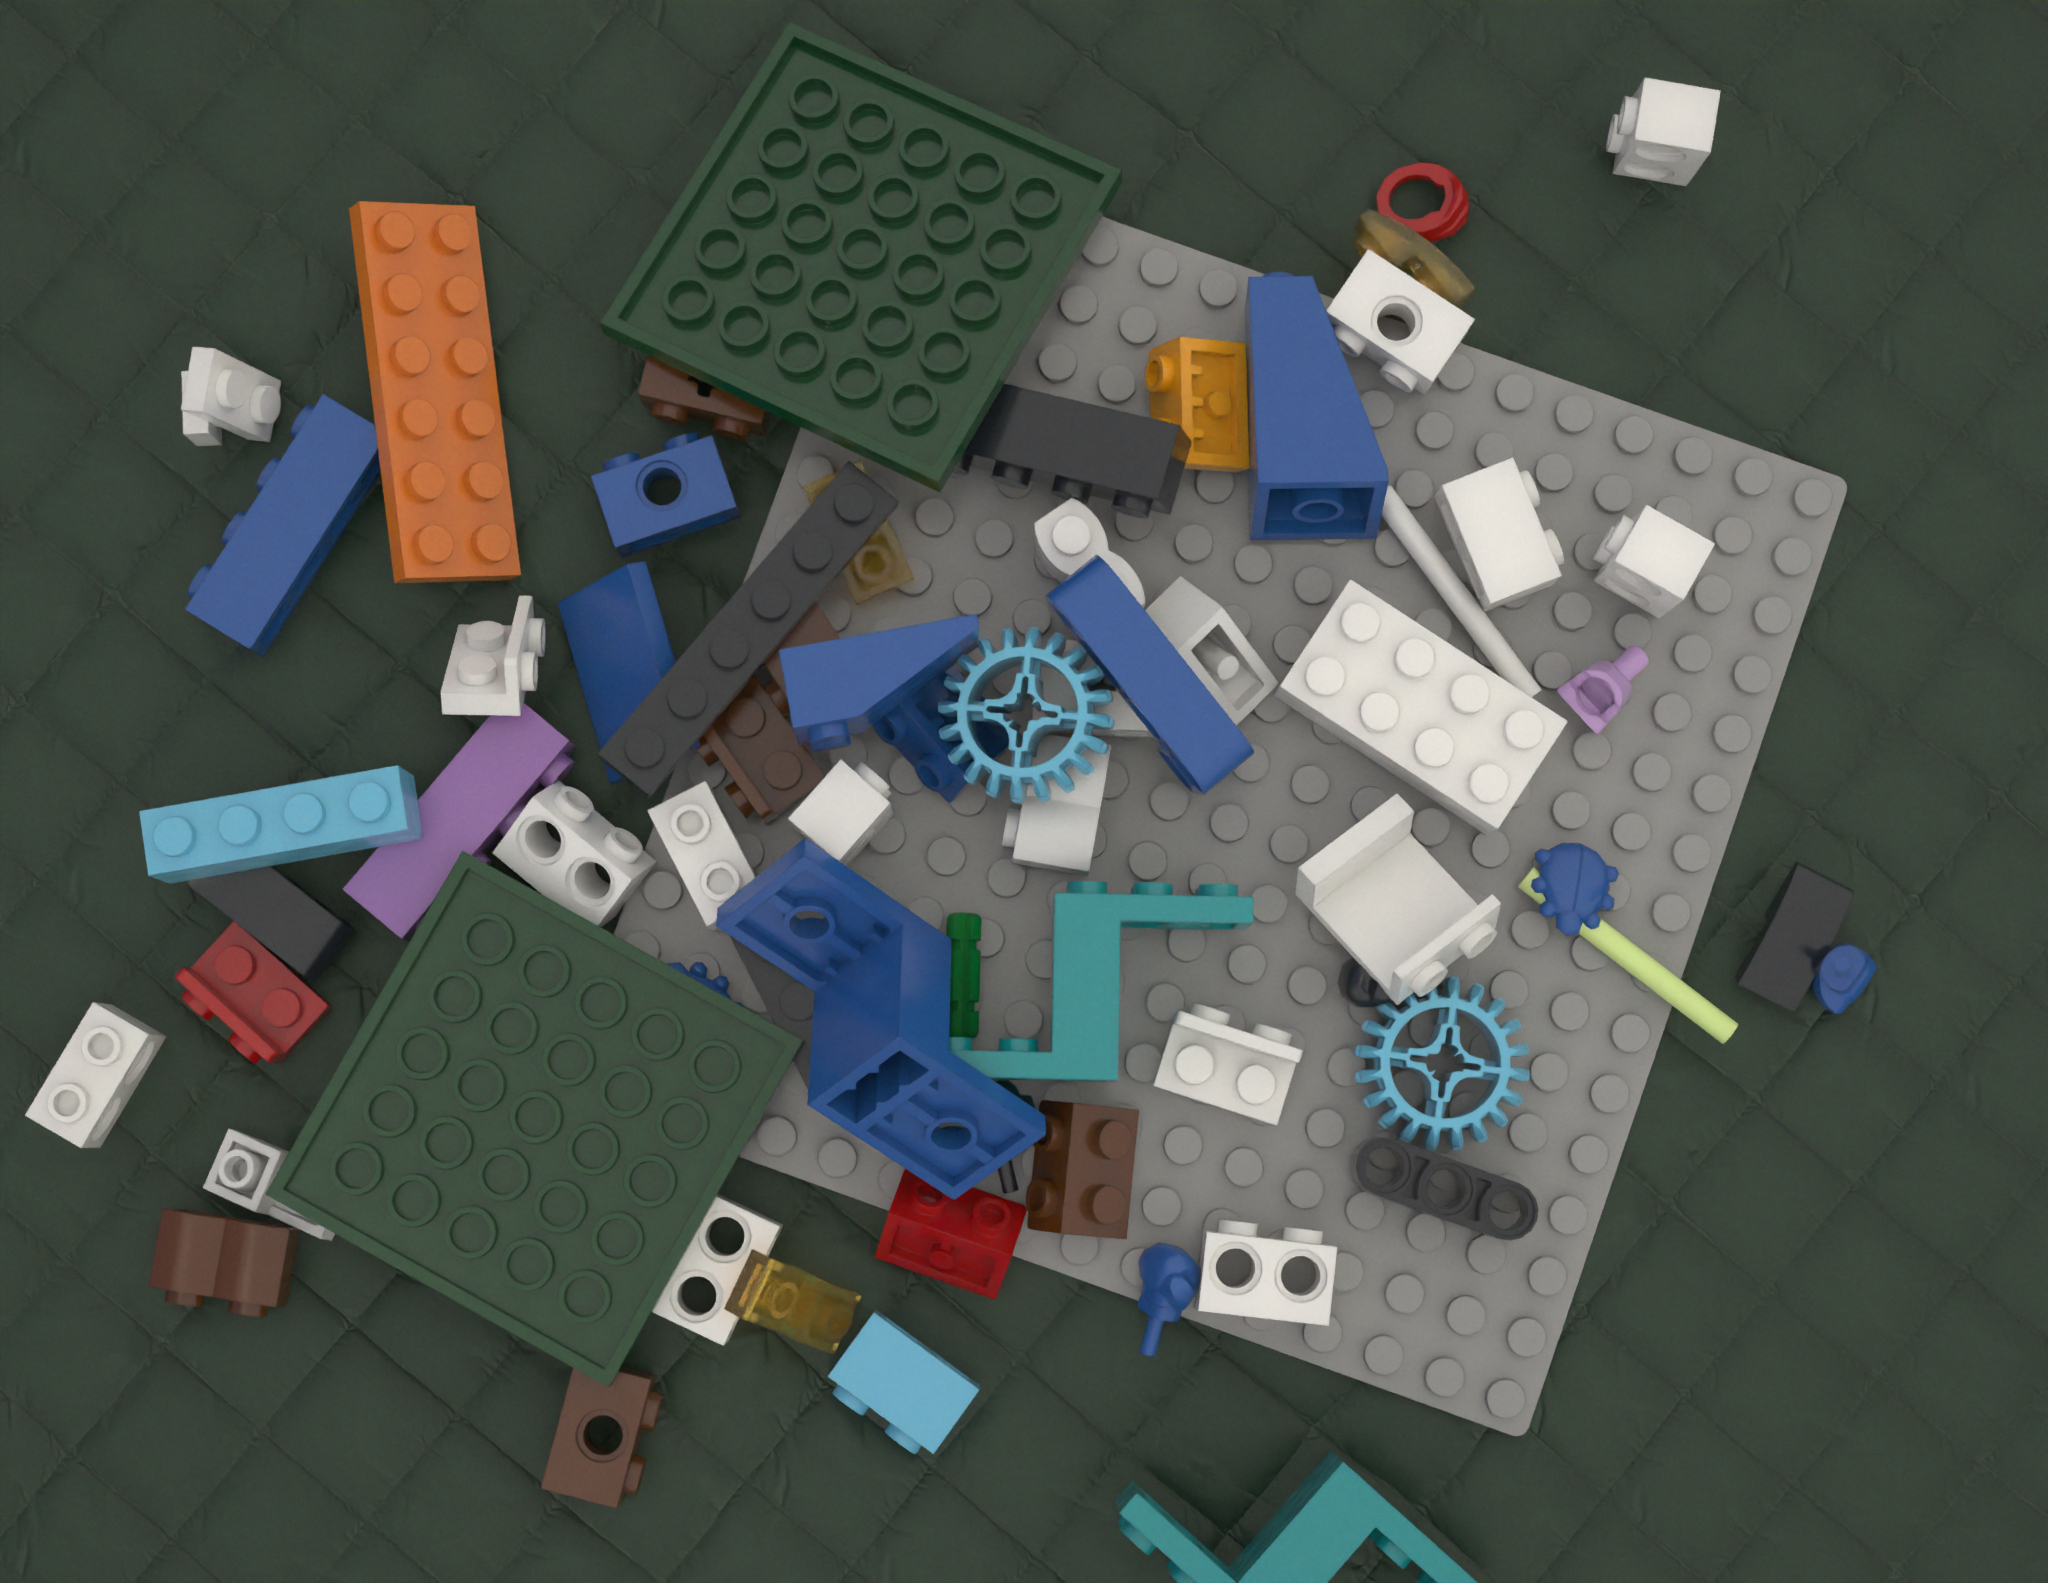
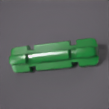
(965, 973)

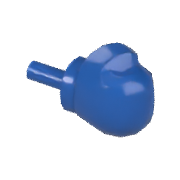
(1842, 976)
(1167, 1289)

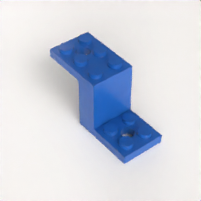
(880, 1020)

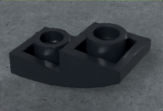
(1796, 936)

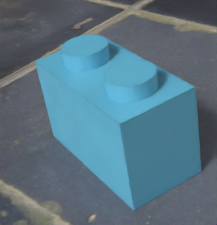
(903, 1384)

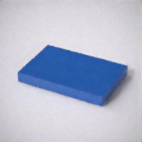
(617, 646)

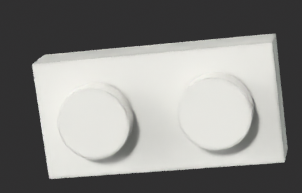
(231, 394)

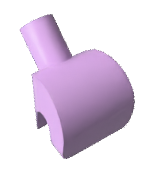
(1603, 687)

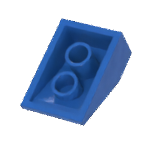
(859, 679)

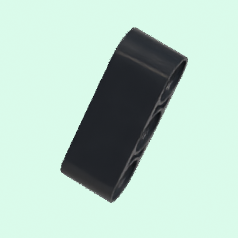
(279, 916)
(1474, 1194)

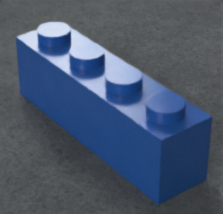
(289, 527)

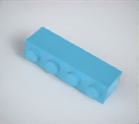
(281, 824)

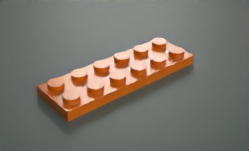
(434, 392)

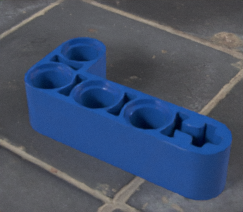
(1150, 675)

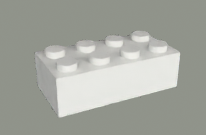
(1420, 708)

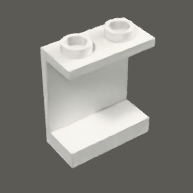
(1394, 903)

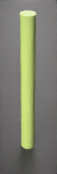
(1649, 972)

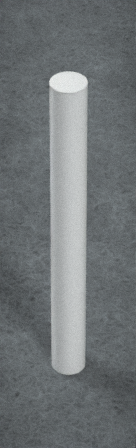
(1456, 594)

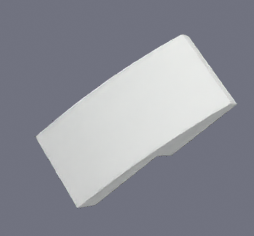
(245, 1172)

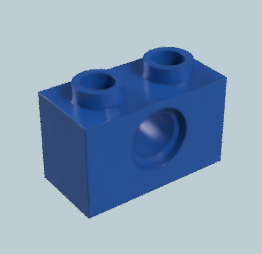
(702, 503)

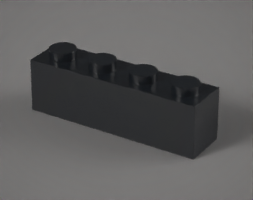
(1079, 451)

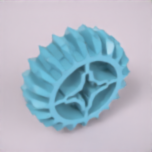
(1025, 746)
(1437, 1093)

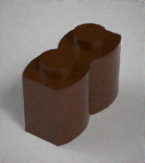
(223, 1259)

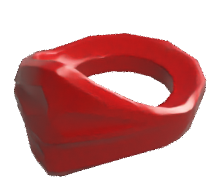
(1436, 224)

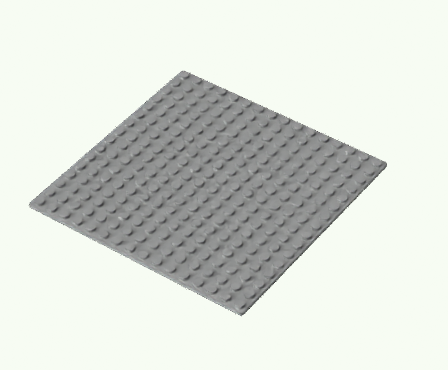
(1654, 794)

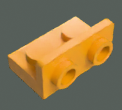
(1204, 392)

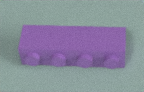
(463, 811)

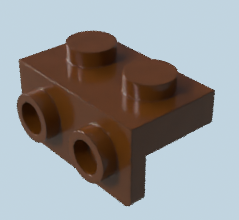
(1083, 1170)

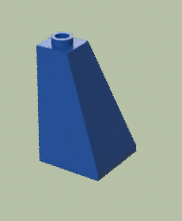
(1309, 435)

